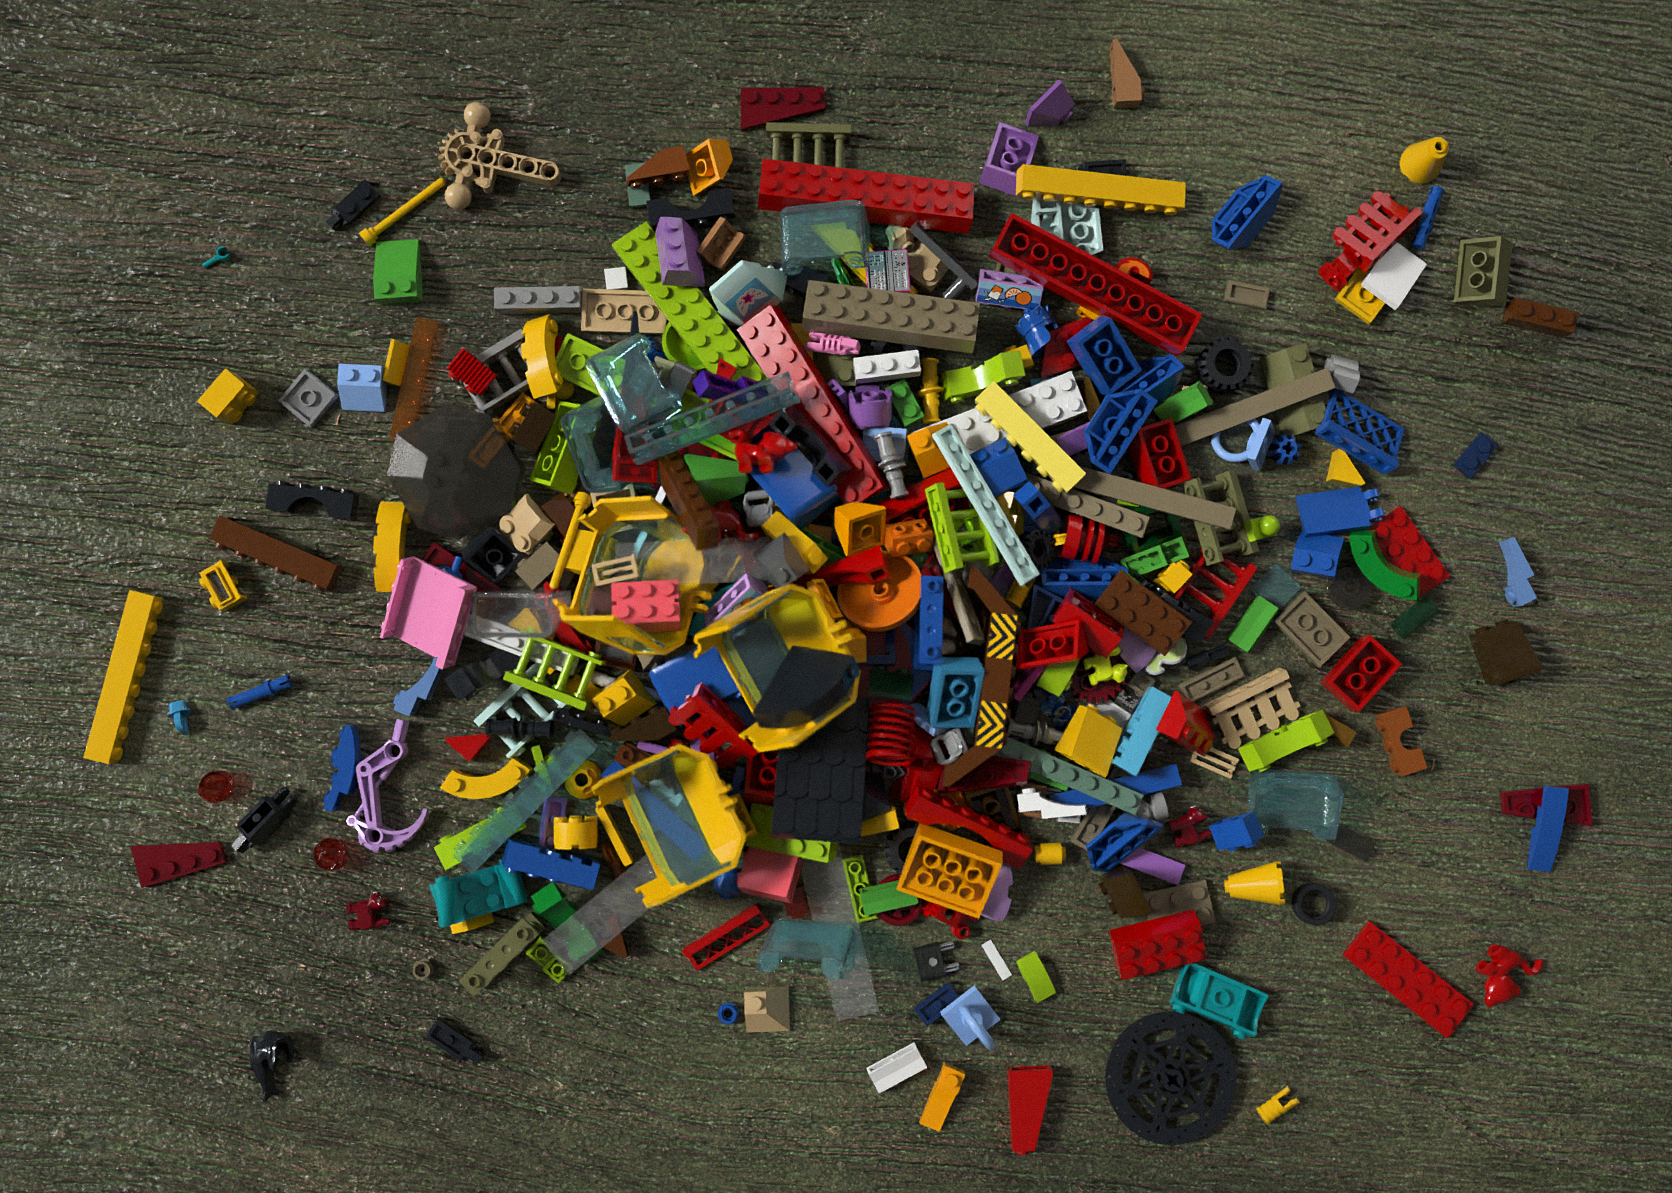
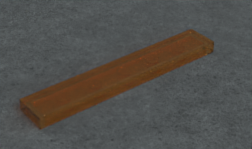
(414, 375)

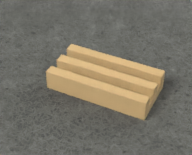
(634, 566)
(1231, 767)

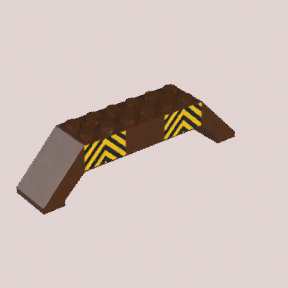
(998, 669)

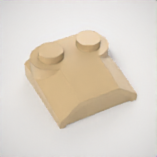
(925, 267)
(526, 525)

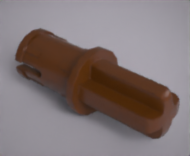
(613, 861)

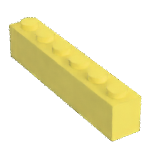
(1030, 438)

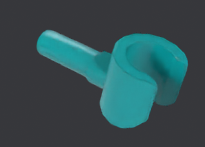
(218, 257)

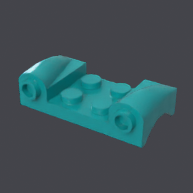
(476, 894)
(1218, 999)

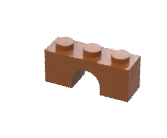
(1391, 725)

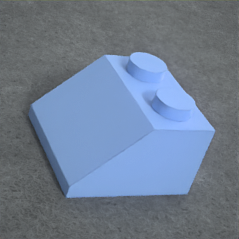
(362, 387)

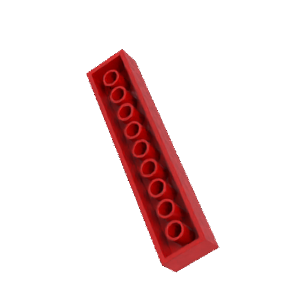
(886, 196)
(1095, 285)
(779, 351)

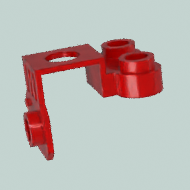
(1337, 272)
(957, 921)

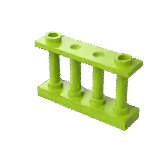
(948, 538)
(557, 691)

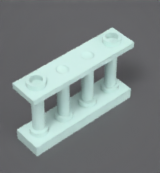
(504, 703)

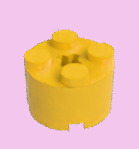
(575, 832)

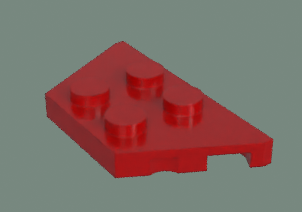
(1057, 354)

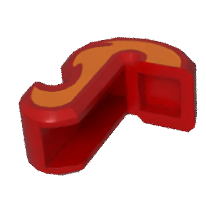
(1136, 268)

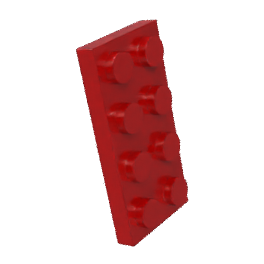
(1408, 549)

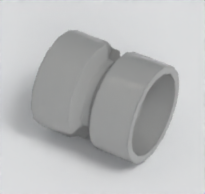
(1153, 807)

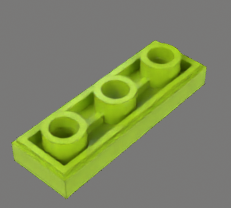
(856, 876)

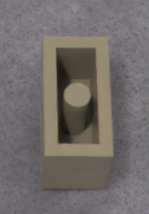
(539, 566)

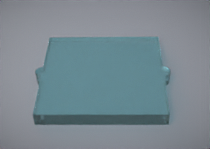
(1276, 586)

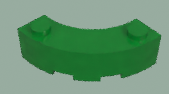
(1379, 570)
(555, 909)

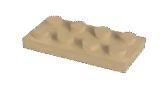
(613, 310)

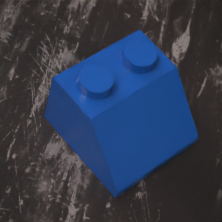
(999, 467)
(1317, 556)

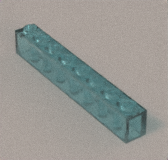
(712, 418)
(525, 801)

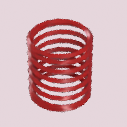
(892, 716)

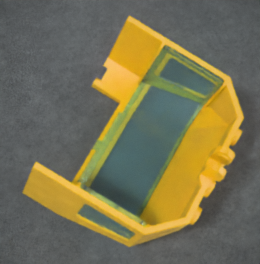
(591, 608)
(756, 643)
(679, 818)

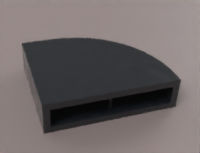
(805, 687)

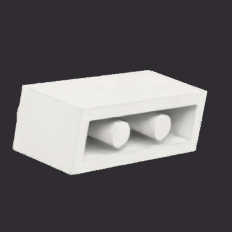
(886, 366)

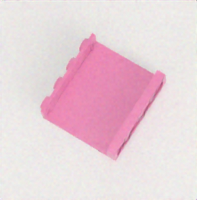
(428, 610)

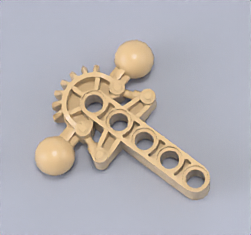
(477, 117)

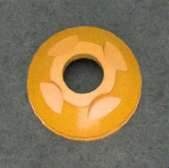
(593, 774)

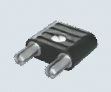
(930, 961)

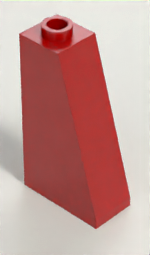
(1027, 1101)

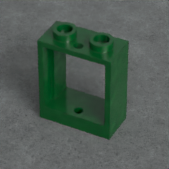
(1157, 537)

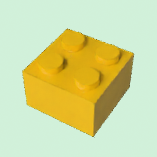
(228, 397)

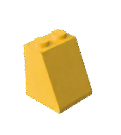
(1090, 740)

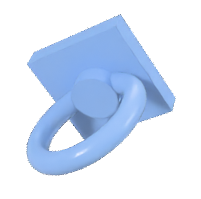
(1257, 445)
(971, 1017)

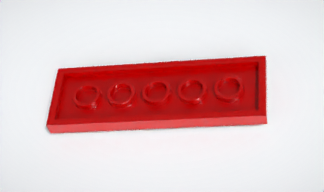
(1407, 979)

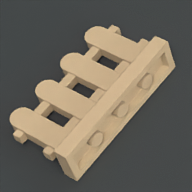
(1255, 689)

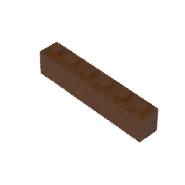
(688, 501)
(276, 553)

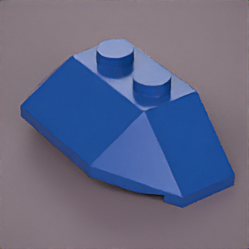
(1246, 213)
(1157, 377)
(1116, 426)
(1083, 577)
(1120, 841)

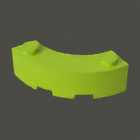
(967, 382)
(1057, 677)
(1285, 740)
(448, 843)

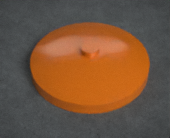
(884, 603)

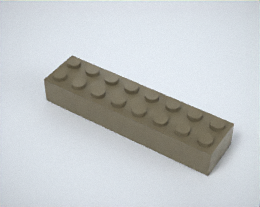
(890, 316)

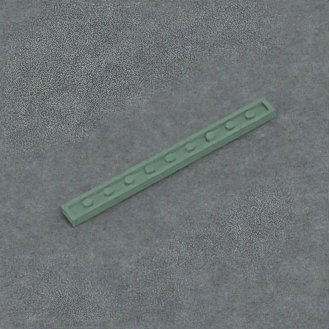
(1068, 774)

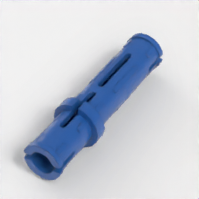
(1425, 224)
(269, 688)

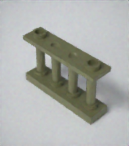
(802, 131)
(1231, 496)
(502, 953)

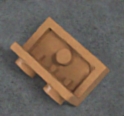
(720, 244)

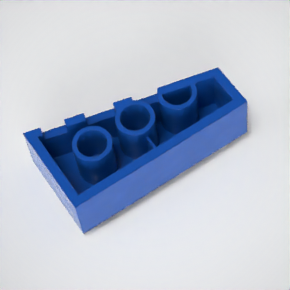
(550, 863)

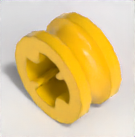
(1059, 539)

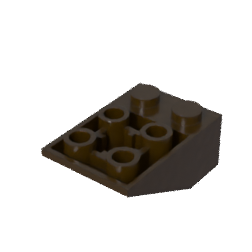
(652, 727)

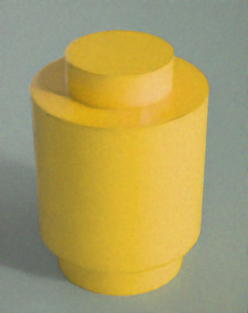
(1049, 853)

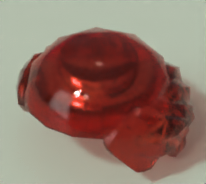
(216, 786)
(330, 854)

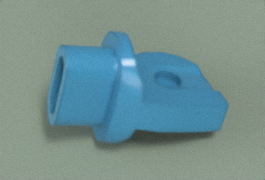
(179, 713)

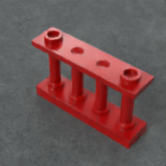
(1230, 590)

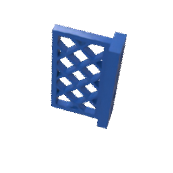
(1357, 444)

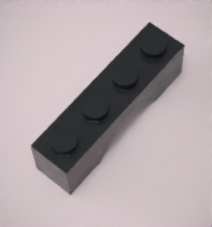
(717, 205)
(827, 462)
(286, 498)

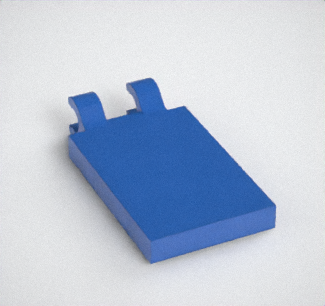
(1337, 511)

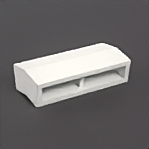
(896, 1067)

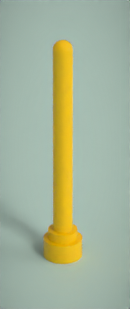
(370, 235)
(582, 501)

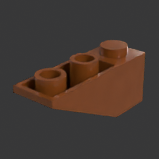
(665, 165)

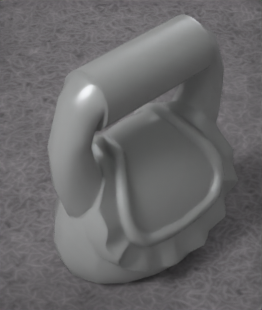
(758, 514)
(955, 743)

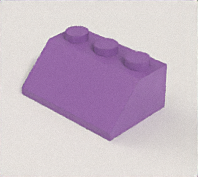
(677, 253)

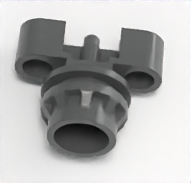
(678, 378)

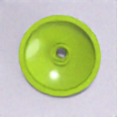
(677, 349)

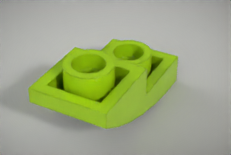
(544, 958)
(1036, 976)

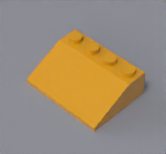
(950, 870)

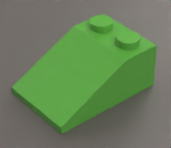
(397, 272)

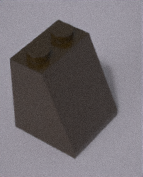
(1504, 652)

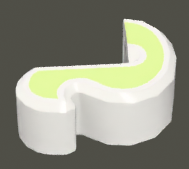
(1174, 656)

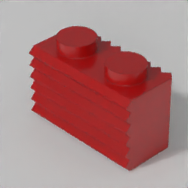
(471, 372)

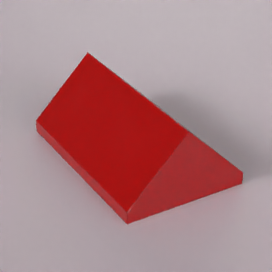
(1051, 645)

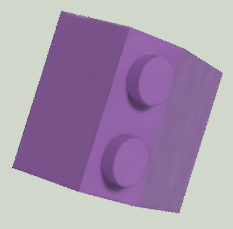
(1007, 154)

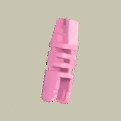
(832, 344)

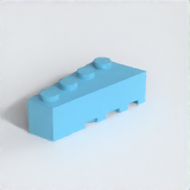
(1140, 732)

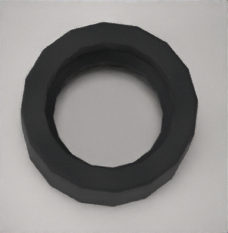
(1330, 904)

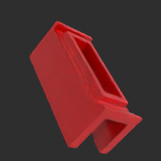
(921, 748)

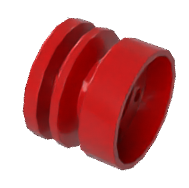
(1082, 539)

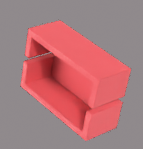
(648, 604)

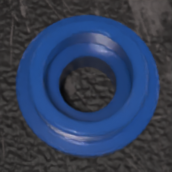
(725, 1019)

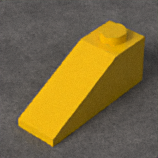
(807, 549)

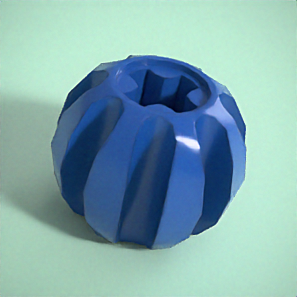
(1290, 445)

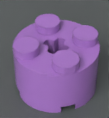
(870, 406)

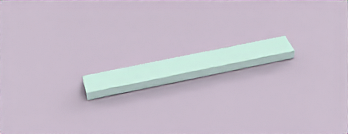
(985, 504)

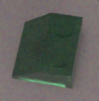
(890, 684)

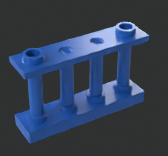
(928, 625)

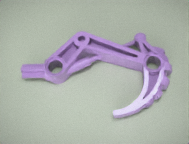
(369, 784)

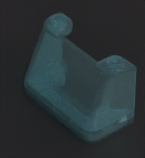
(824, 233)
(632, 385)
(591, 440)
(1296, 801)
(812, 940)

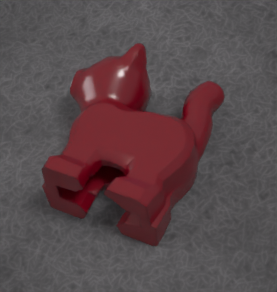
(1187, 832)
(366, 913)

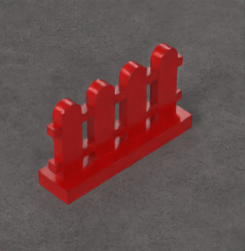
(1374, 238)
(714, 714)

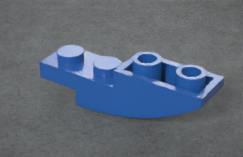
(345, 758)

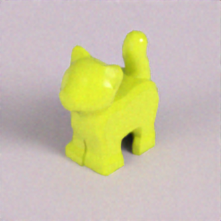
(1103, 668)

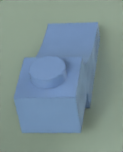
(1518, 588)
(409, 700)

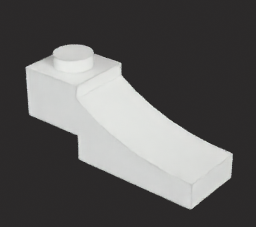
(1033, 800)

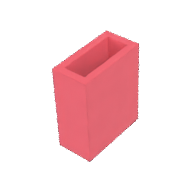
(769, 874)

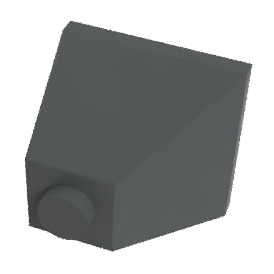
(780, 561)

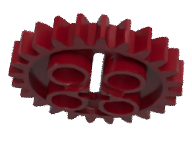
(1099, 690)

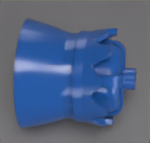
(1035, 328)

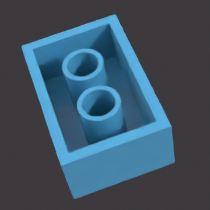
(955, 692)

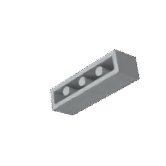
(538, 300)

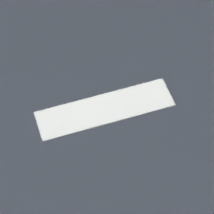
(996, 960)

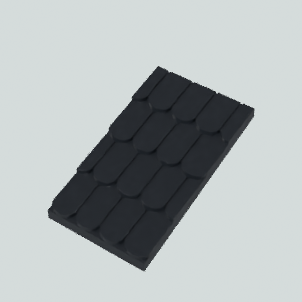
(823, 781)

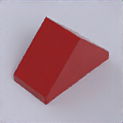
(470, 745)

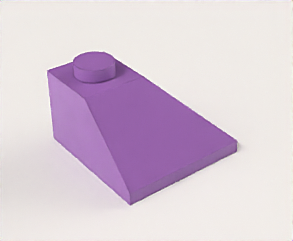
(1051, 108)

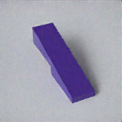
(714, 386)

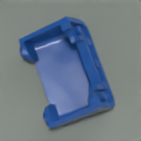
(796, 488)
(682, 674)

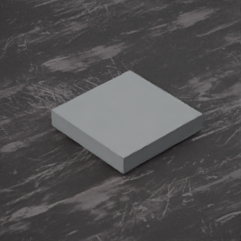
(308, 398)

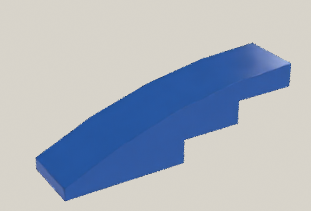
(1548, 828)

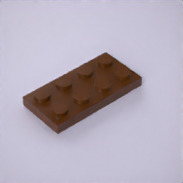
(1143, 612)

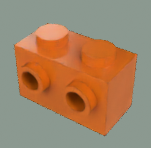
(908, 537)

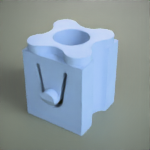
(899, 441)

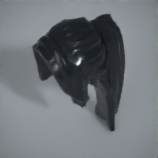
(263, 1058)

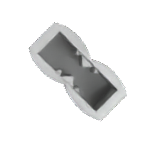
(1343, 372)

